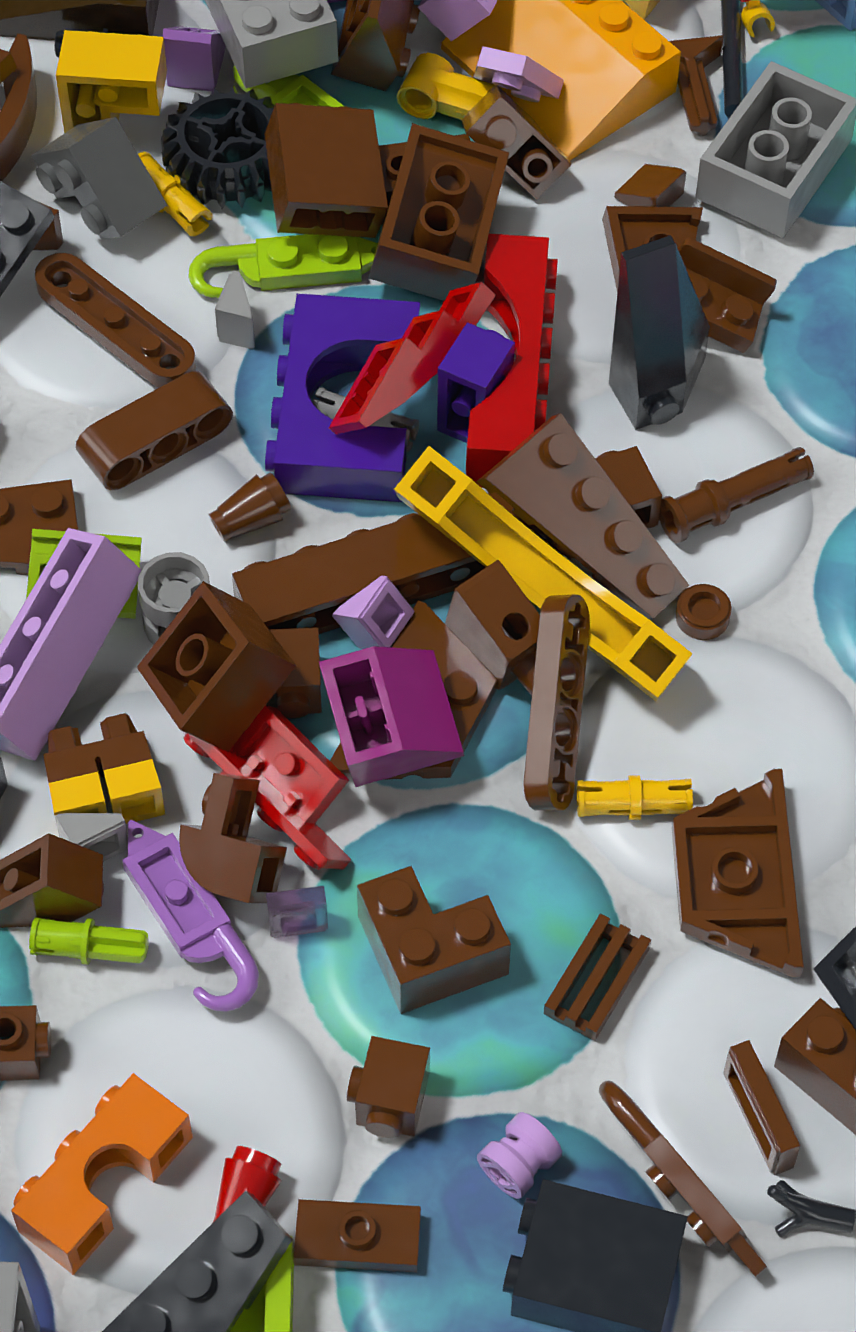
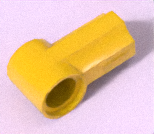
(436, 87)

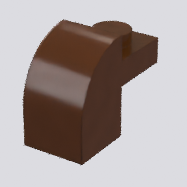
(221, 853)

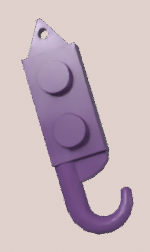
(188, 913)

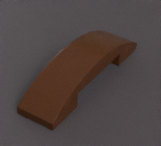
(19, 108)

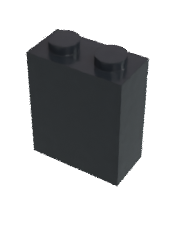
(594, 1261)

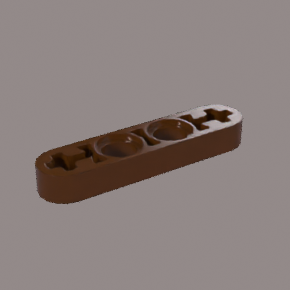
(556, 703)

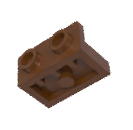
(728, 293)

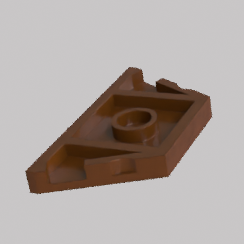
(465, 680)
(740, 876)

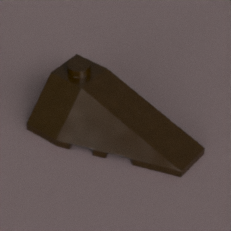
(45, 17)

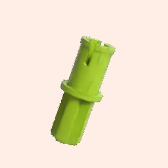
(87, 941)

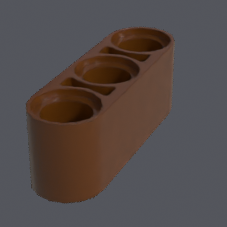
(154, 430)

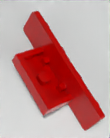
(293, 784)

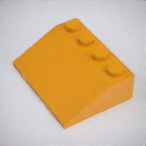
(600, 48)

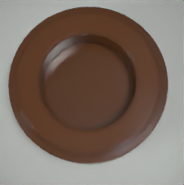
(703, 611)

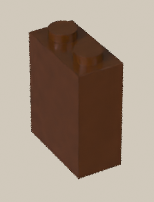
(325, 170)

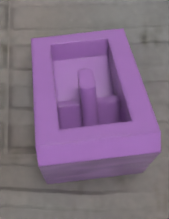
(193, 57)

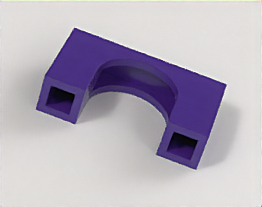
(326, 340)

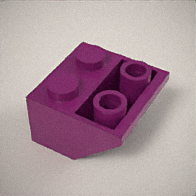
(390, 711)

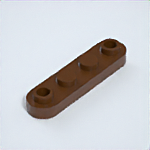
(113, 319)

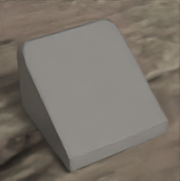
(234, 314)
(96, 831)

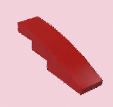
(406, 364)

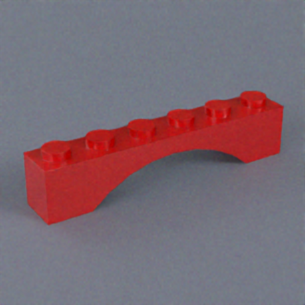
(518, 276)

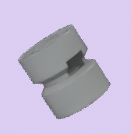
(166, 587)

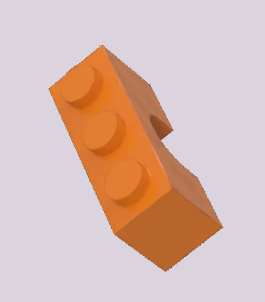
(130, 1129)

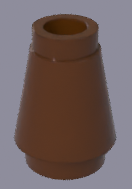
(251, 507)

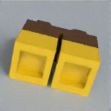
(119, 758)

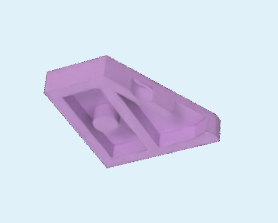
(518, 73)

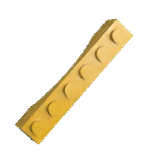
(491, 533)

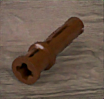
(715, 500)

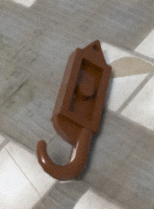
(675, 1176)

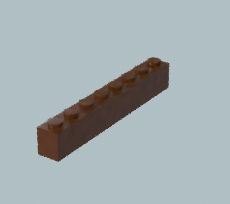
(411, 552)

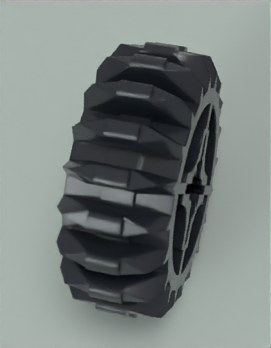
(220, 146)

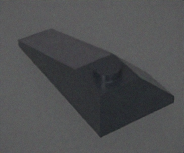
(656, 334)

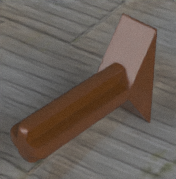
(692, 81)

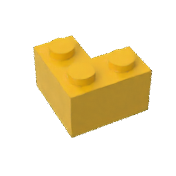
(109, 76)

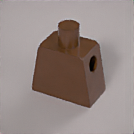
(497, 624)

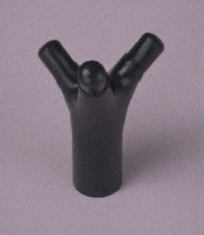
(809, 1211)

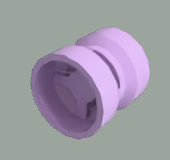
(519, 1155)

